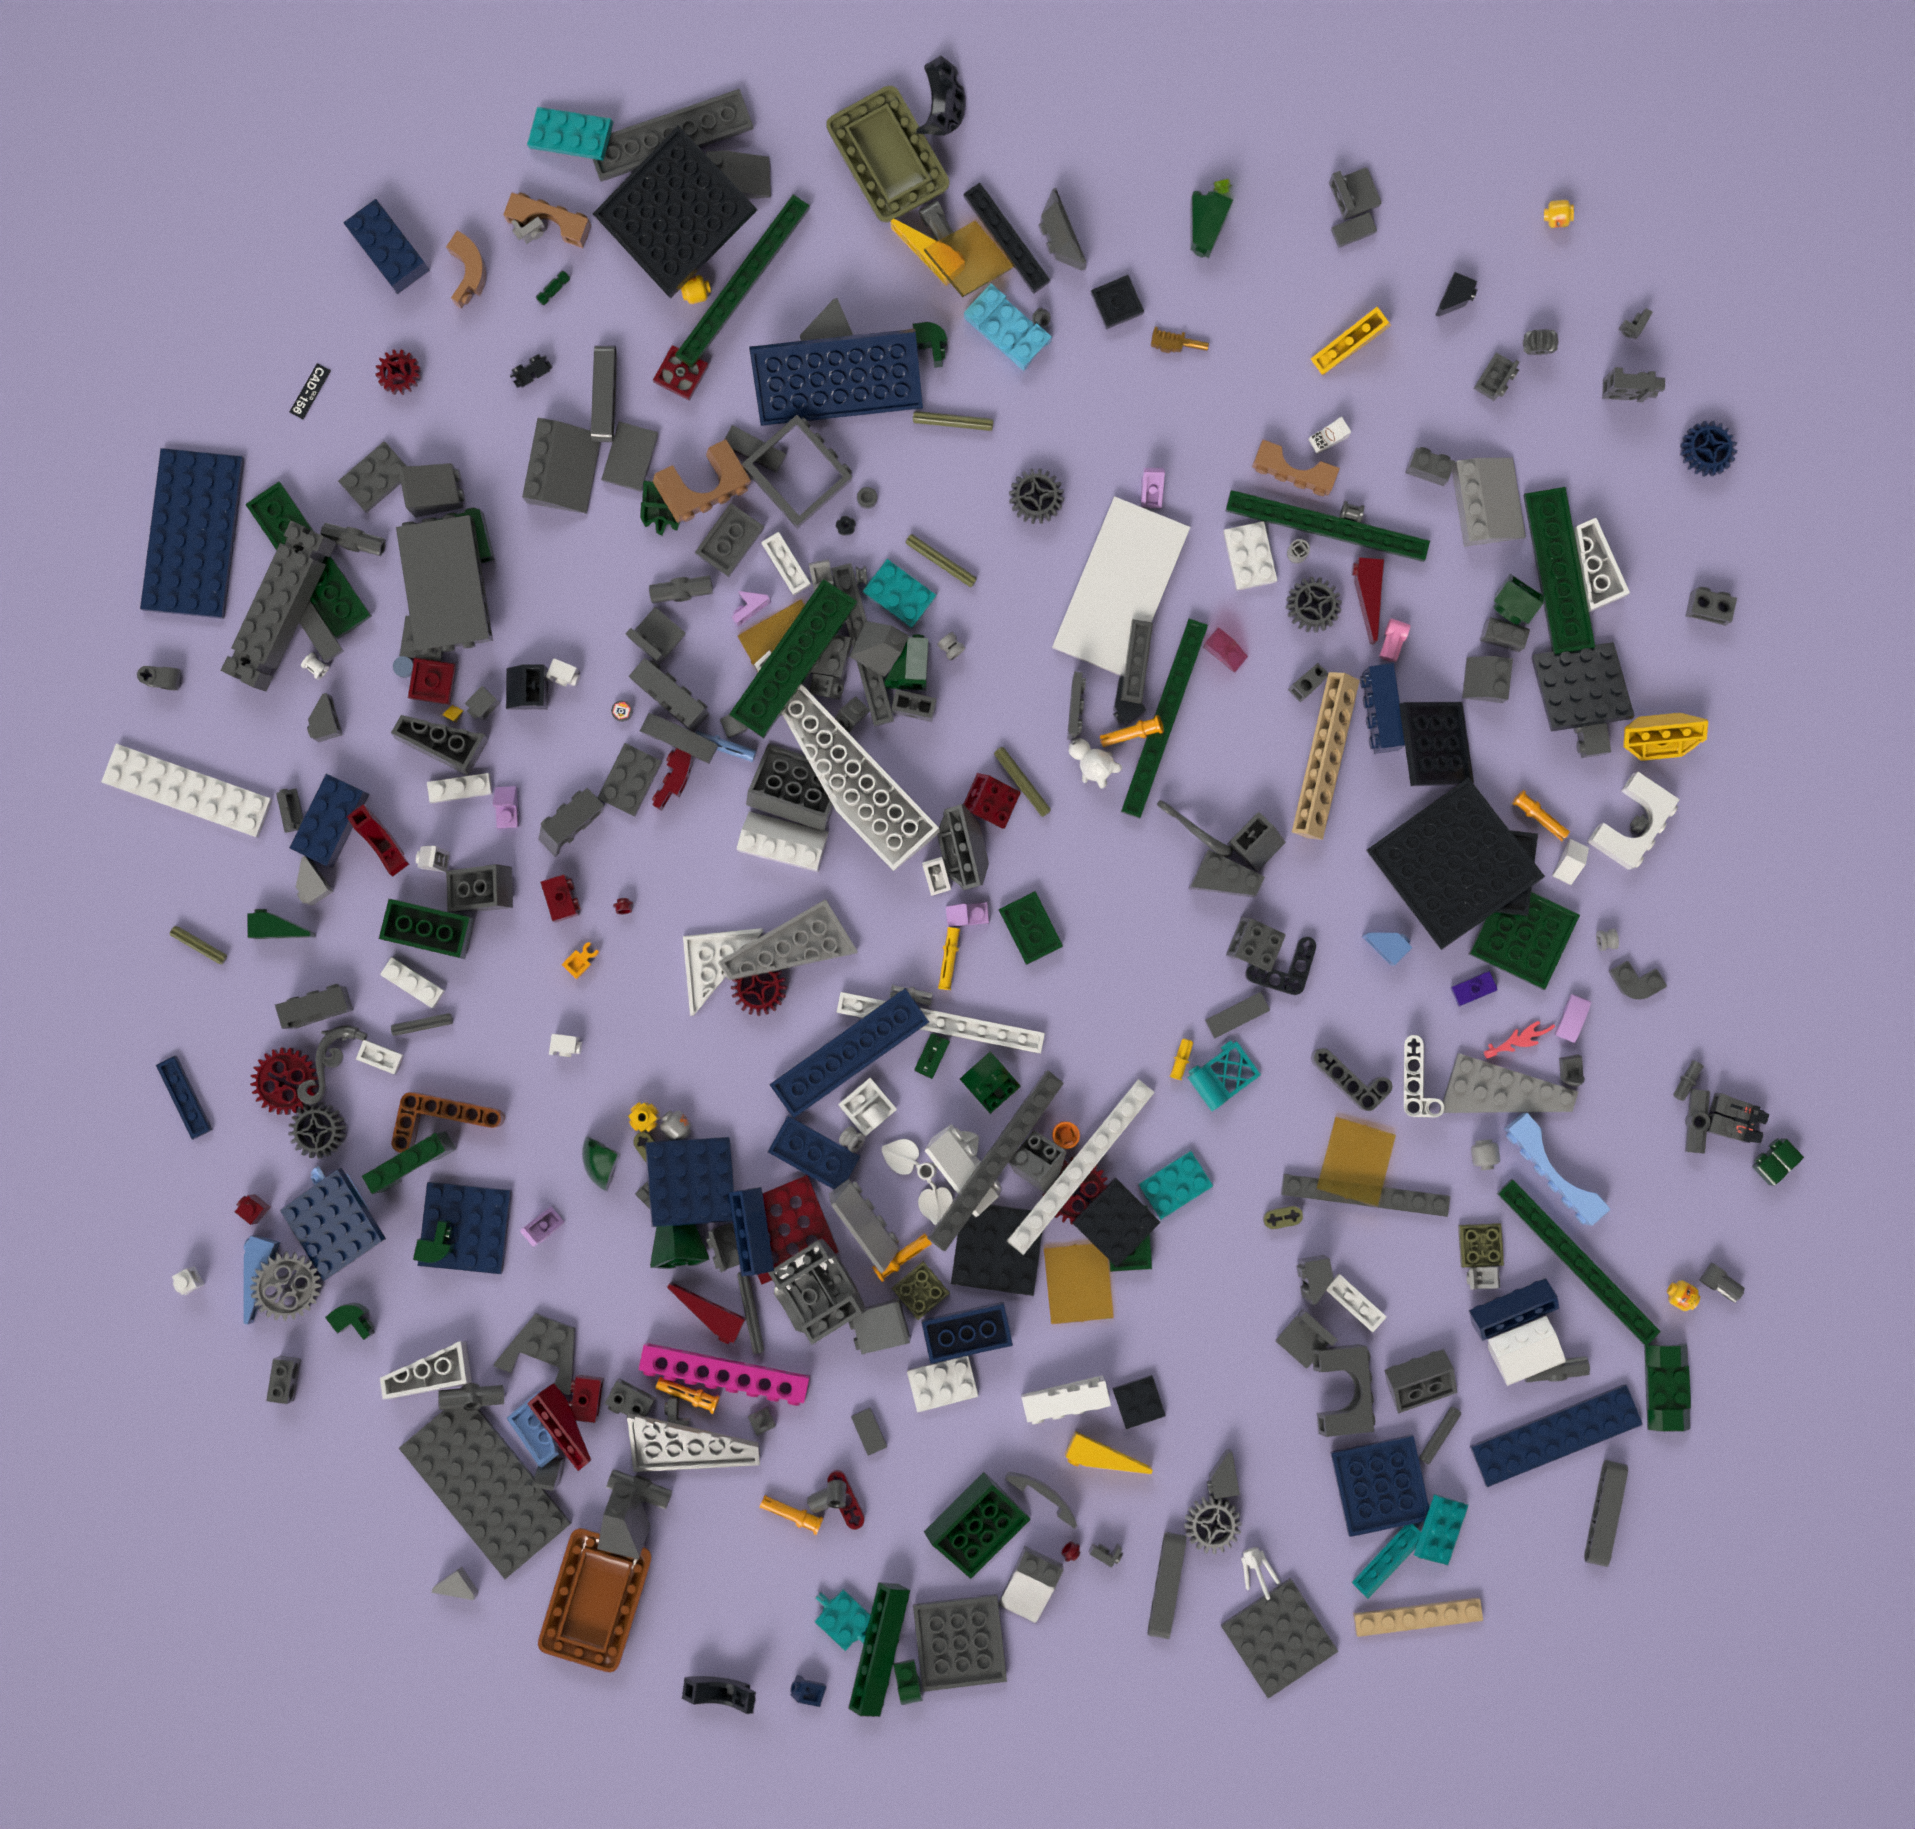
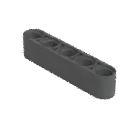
(603, 394)
(1606, 1513)
(1166, 1585)

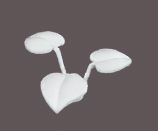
(902, 1157)

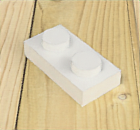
(379, 1057)

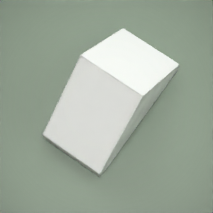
(1571, 862)
(936, 876)

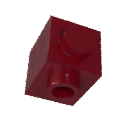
(252, 1209)

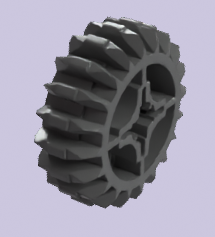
(1045, 495)
(1311, 596)
(317, 1138)

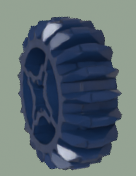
(1708, 432)

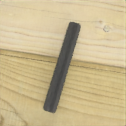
(750, 1314)

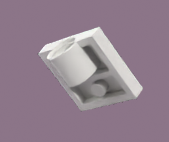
(867, 1107)

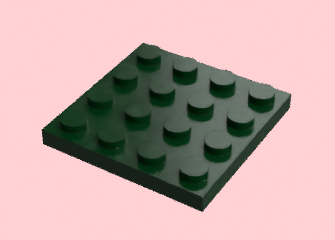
(1525, 944)

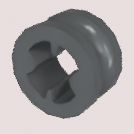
(861, 575)

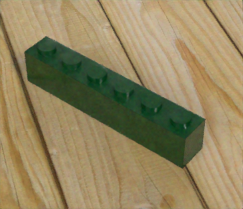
(879, 1649)

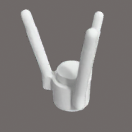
(1253, 1558)

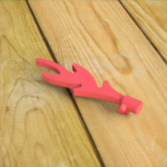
(1522, 1040)

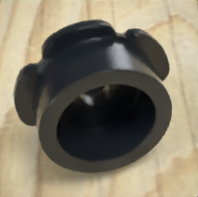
(849, 529)

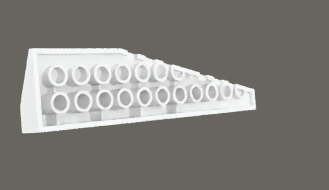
(856, 783)

